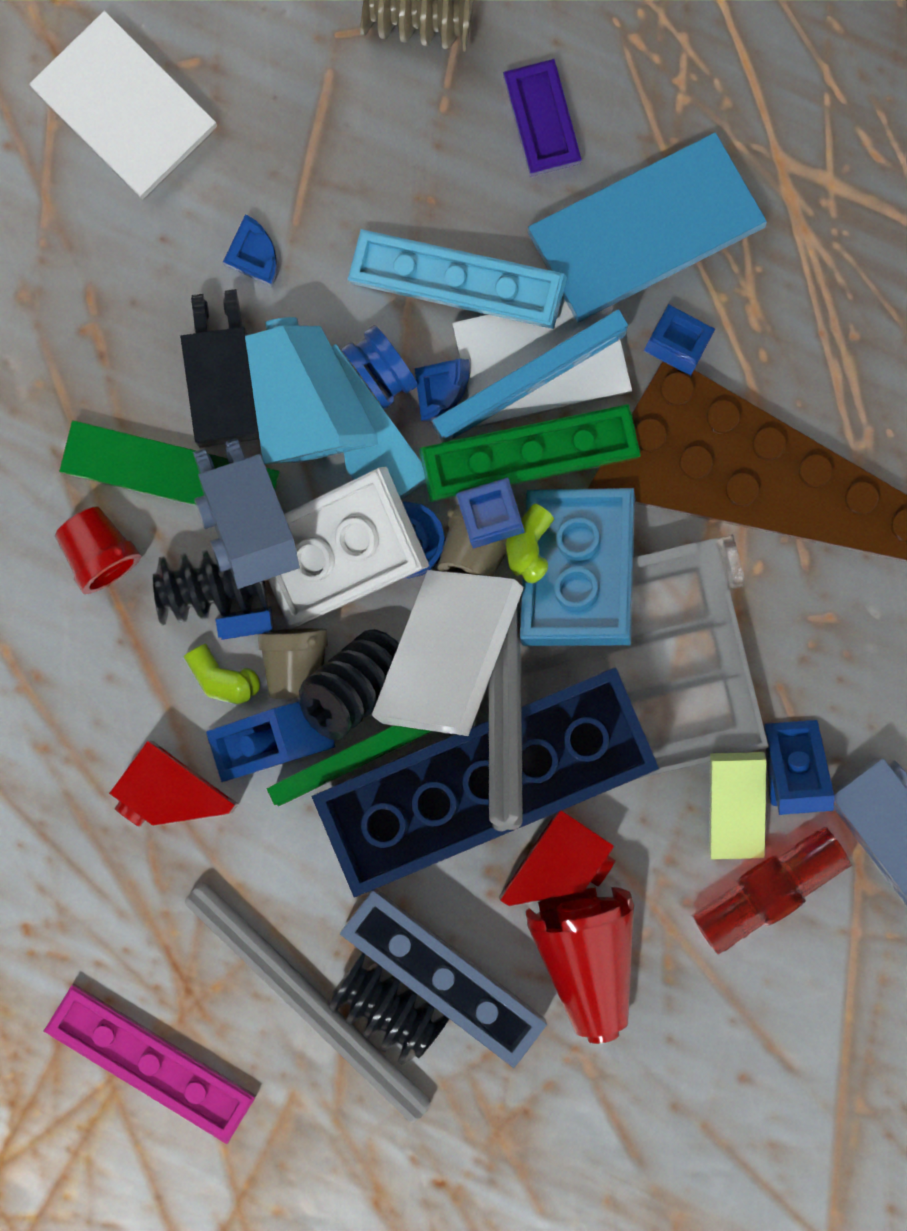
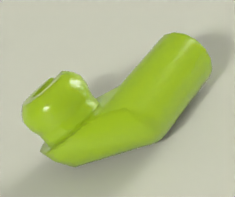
(523, 548)
(220, 682)

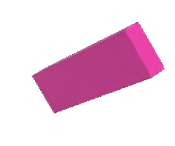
(149, 1063)

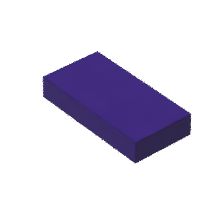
(542, 118)

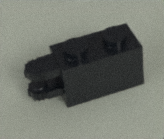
(219, 376)

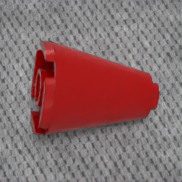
(588, 957)

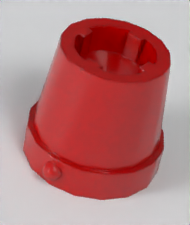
(95, 550)

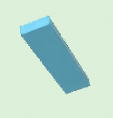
(457, 278)

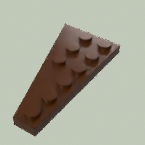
(745, 468)

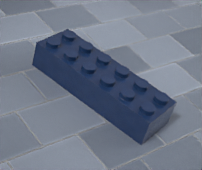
(439, 796)

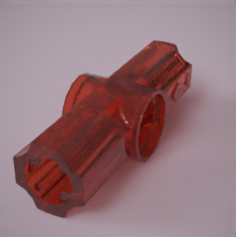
(771, 890)

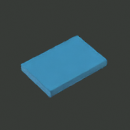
(589, 571)

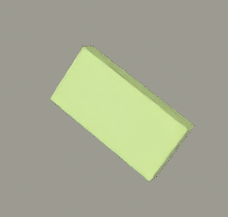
(737, 805)

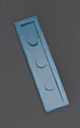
(530, 377)

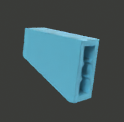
(303, 395)

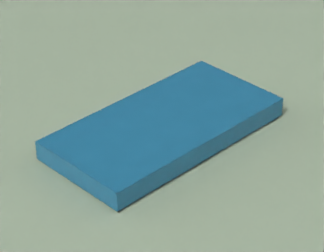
(647, 226)

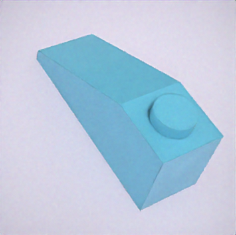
(392, 448)

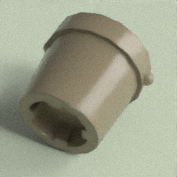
(460, 556)
(291, 658)

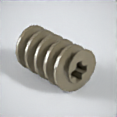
(446, 17)

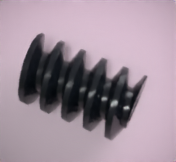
(200, 588)
(348, 684)
(387, 1010)

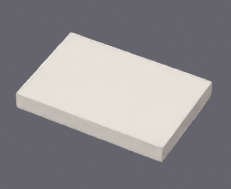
(123, 105)
(504, 345)
(347, 548)
(448, 652)

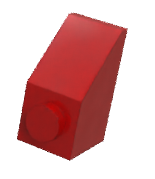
(166, 790)
(560, 863)

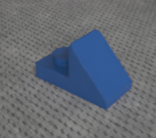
(798, 768)

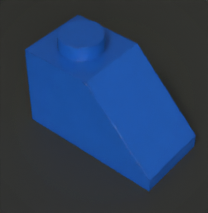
(264, 741)

